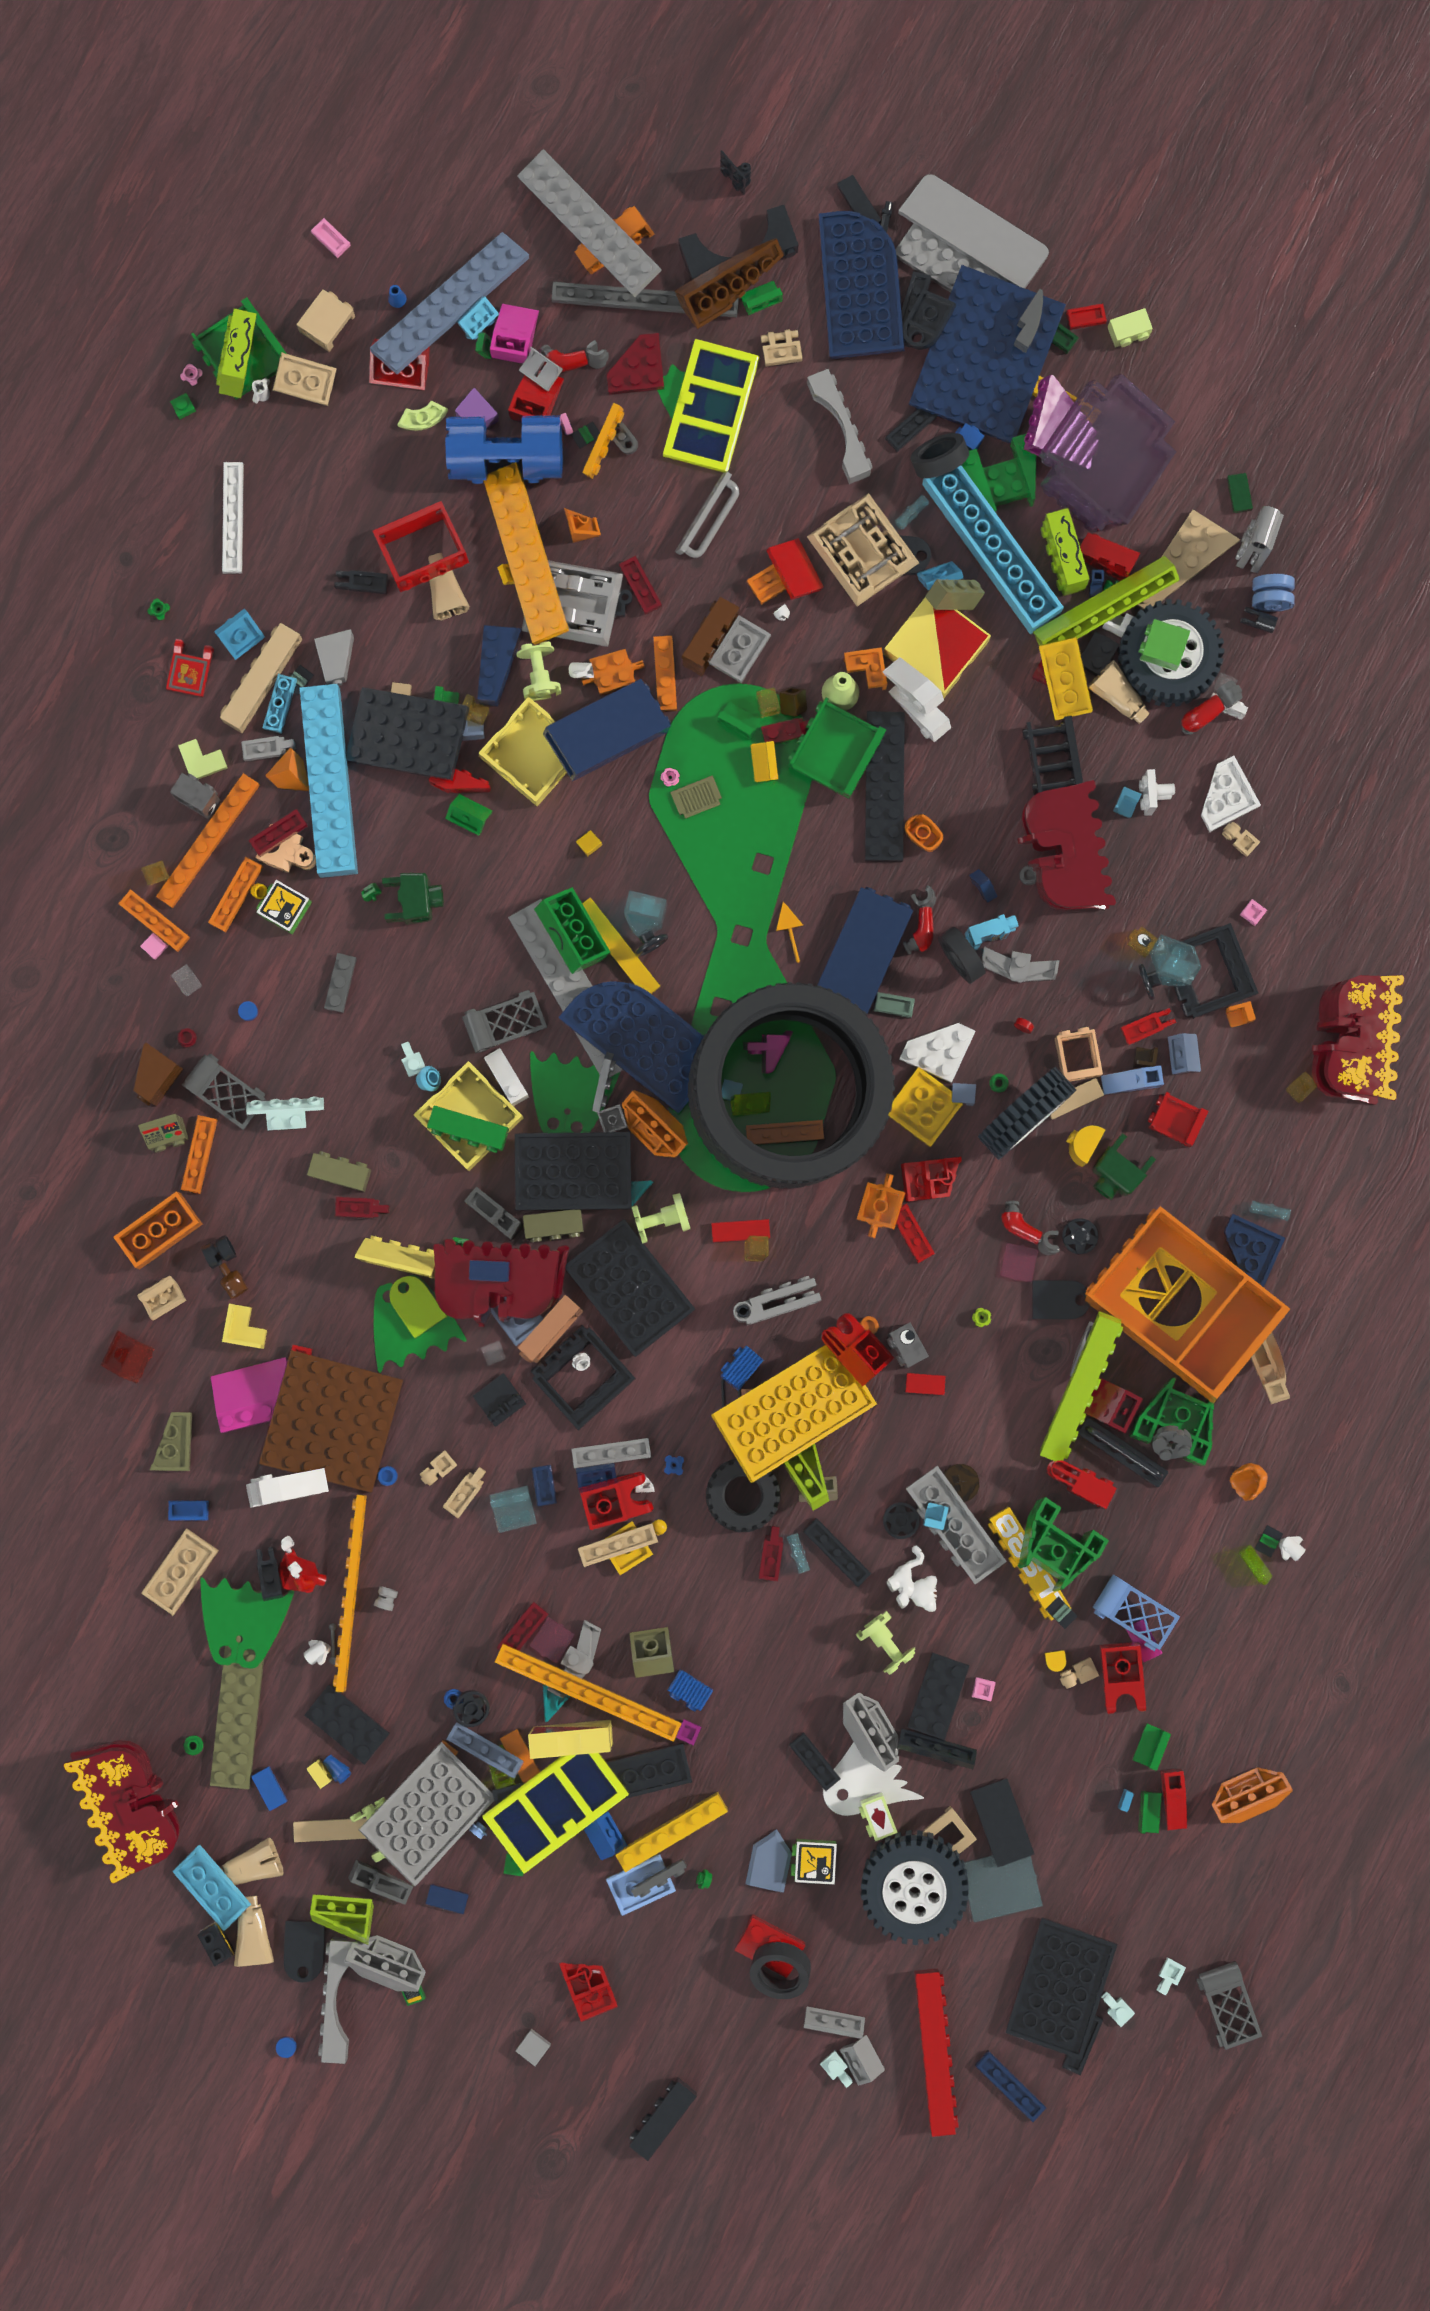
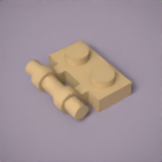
(784, 352)

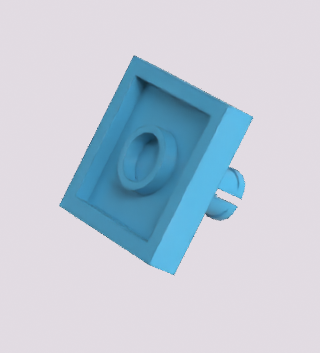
(944, 571)
(239, 634)

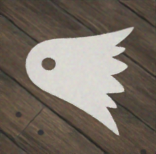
(863, 1781)

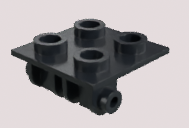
(738, 175)
(499, 1400)

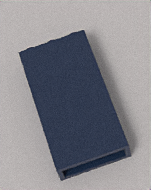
(607, 729)
(865, 947)

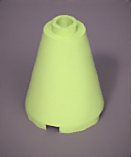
(841, 690)

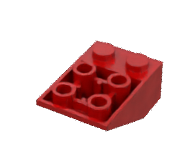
(532, 399)

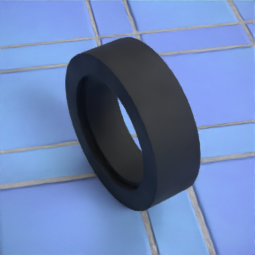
(939, 455)
(961, 955)
(779, 1988)

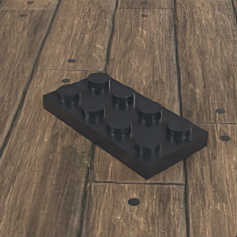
(938, 1696)
(347, 1724)

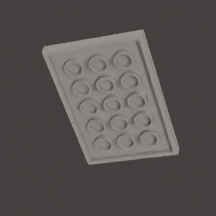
(427, 1814)

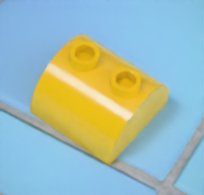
(1084, 1143)

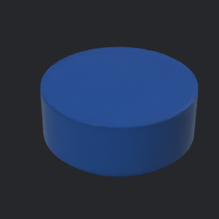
(248, 1011)
(387, 1476)
(286, 2047)

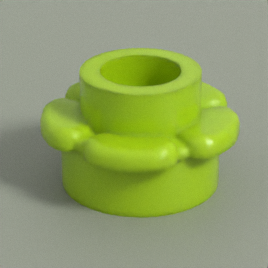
(981, 1312)

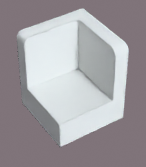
(1118, 624)

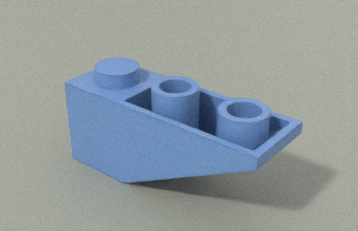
(1132, 1080)

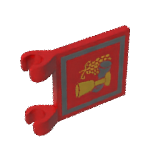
(187, 672)

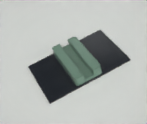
(303, 677)
(1061, 1612)

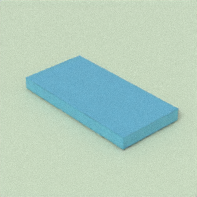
(211, 1887)

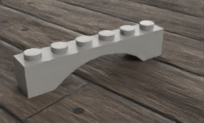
(825, 393)
(334, 2039)

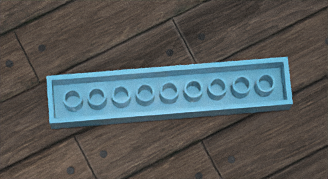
(994, 548)
(328, 780)

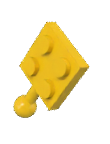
(630, 1559)

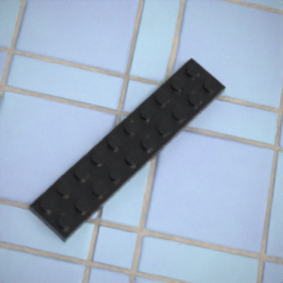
(639, 1772)

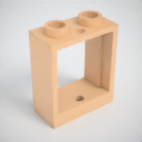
(1081, 1074)

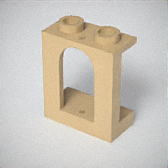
(949, 1816)

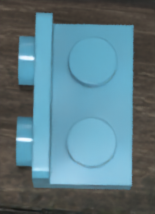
(477, 318)

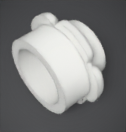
(581, 1361)

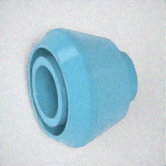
(428, 1079)

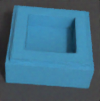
(1125, 1800)

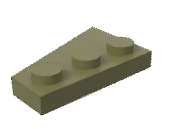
(175, 1445)

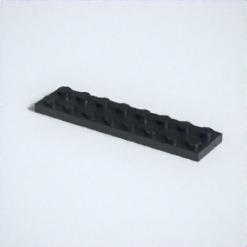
(885, 790)

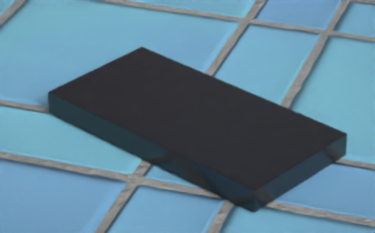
(1002, 1822)

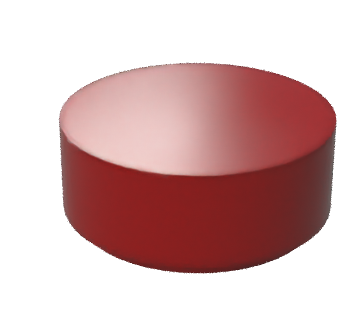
(1024, 1025)

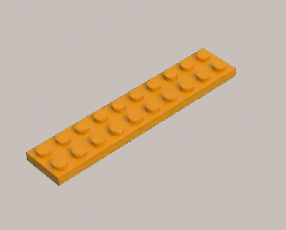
(525, 554)

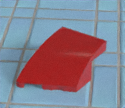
(929, 1178)
(588, 1989)

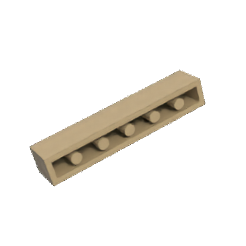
(260, 678)

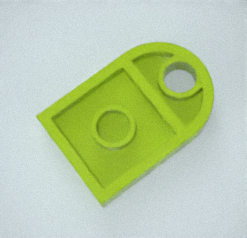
(417, 1306)

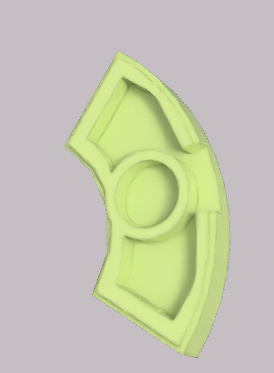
(422, 418)

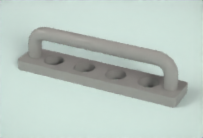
(723, 481)

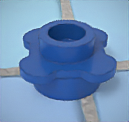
(670, 1469)

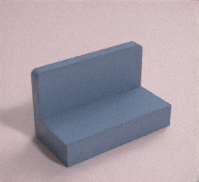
(1184, 1053)

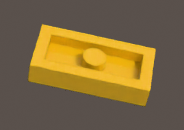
(764, 761)

